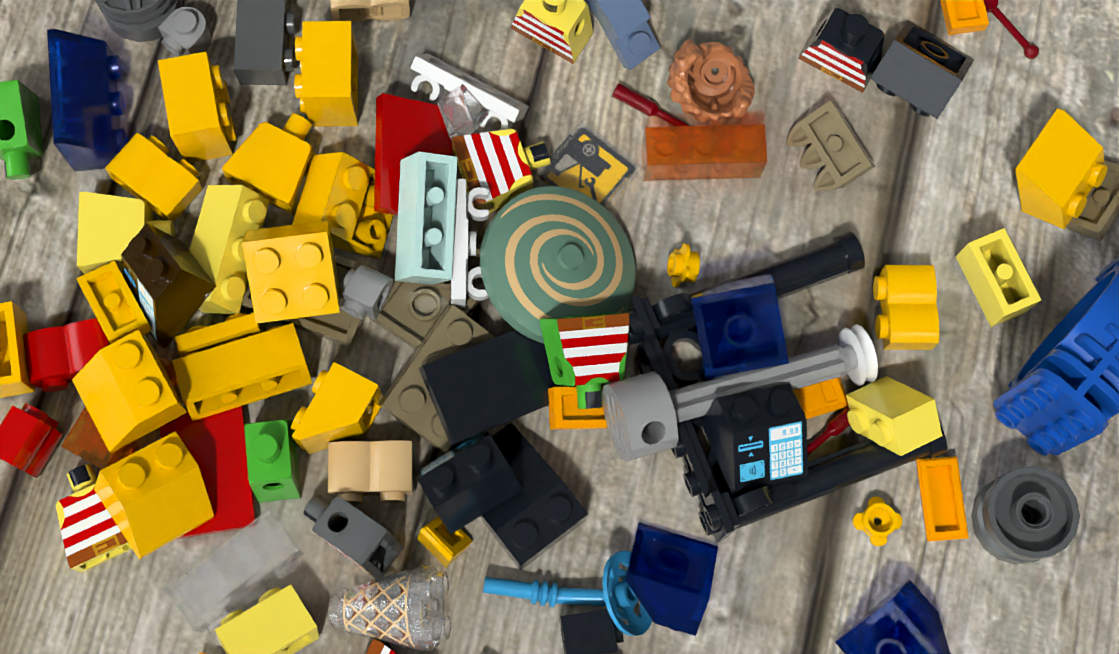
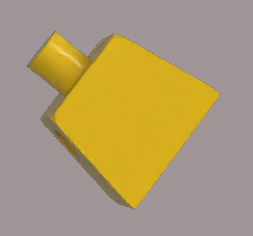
(274, 162)

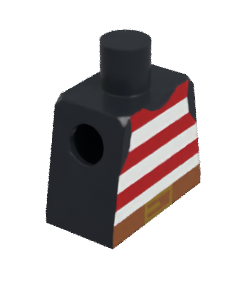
(845, 48)

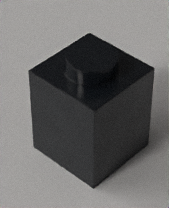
(590, 633)

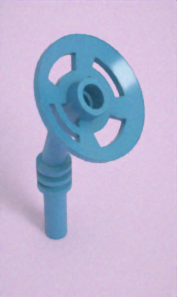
(613, 595)

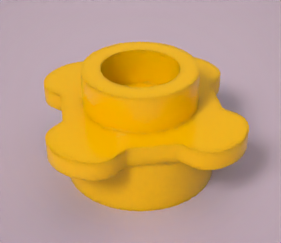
(683, 265)
(877, 509)

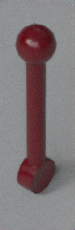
(1030, 50)

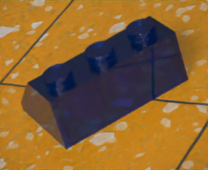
(85, 100)

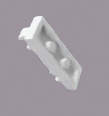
(447, 77)
(465, 244)

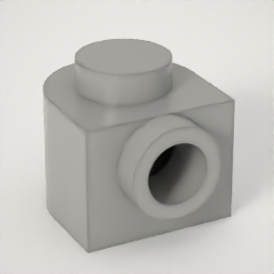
(185, 32)
(365, 292)

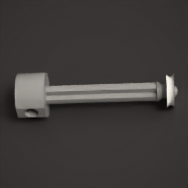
(645, 414)

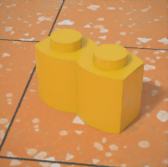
(154, 177)
(907, 307)

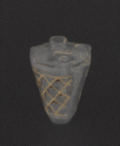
(396, 608)

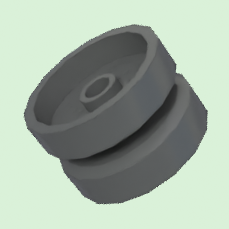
(1049, 511)

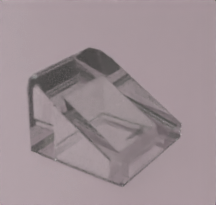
(461, 112)

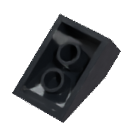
(540, 512)

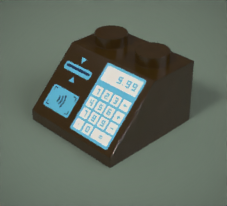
(164, 281)

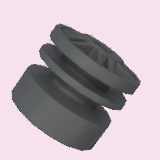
(137, 18)

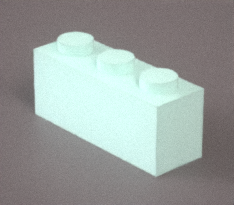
(426, 218)

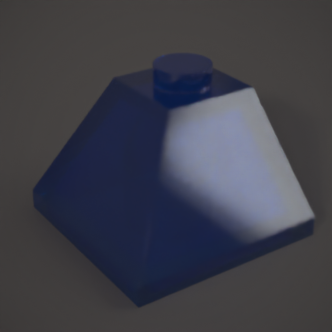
(671, 577)
(897, 625)

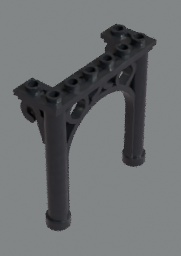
(830, 473)

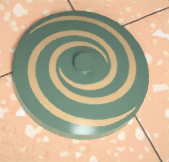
(554, 258)

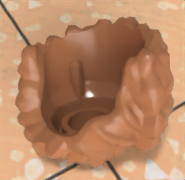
(710, 93)

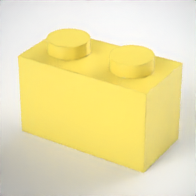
(997, 277)
(894, 415)
(271, 627)

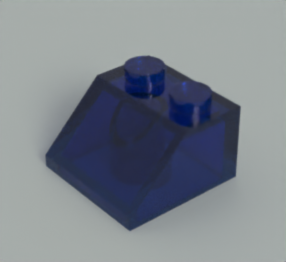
(740, 326)

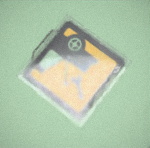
(589, 166)

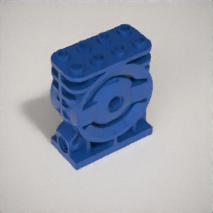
(1071, 377)

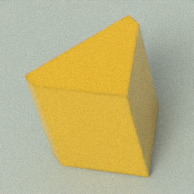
(441, 543)

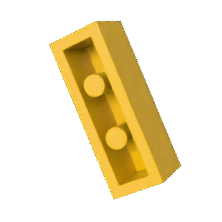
(241, 371)

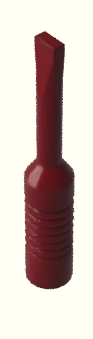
(643, 104)
(833, 428)

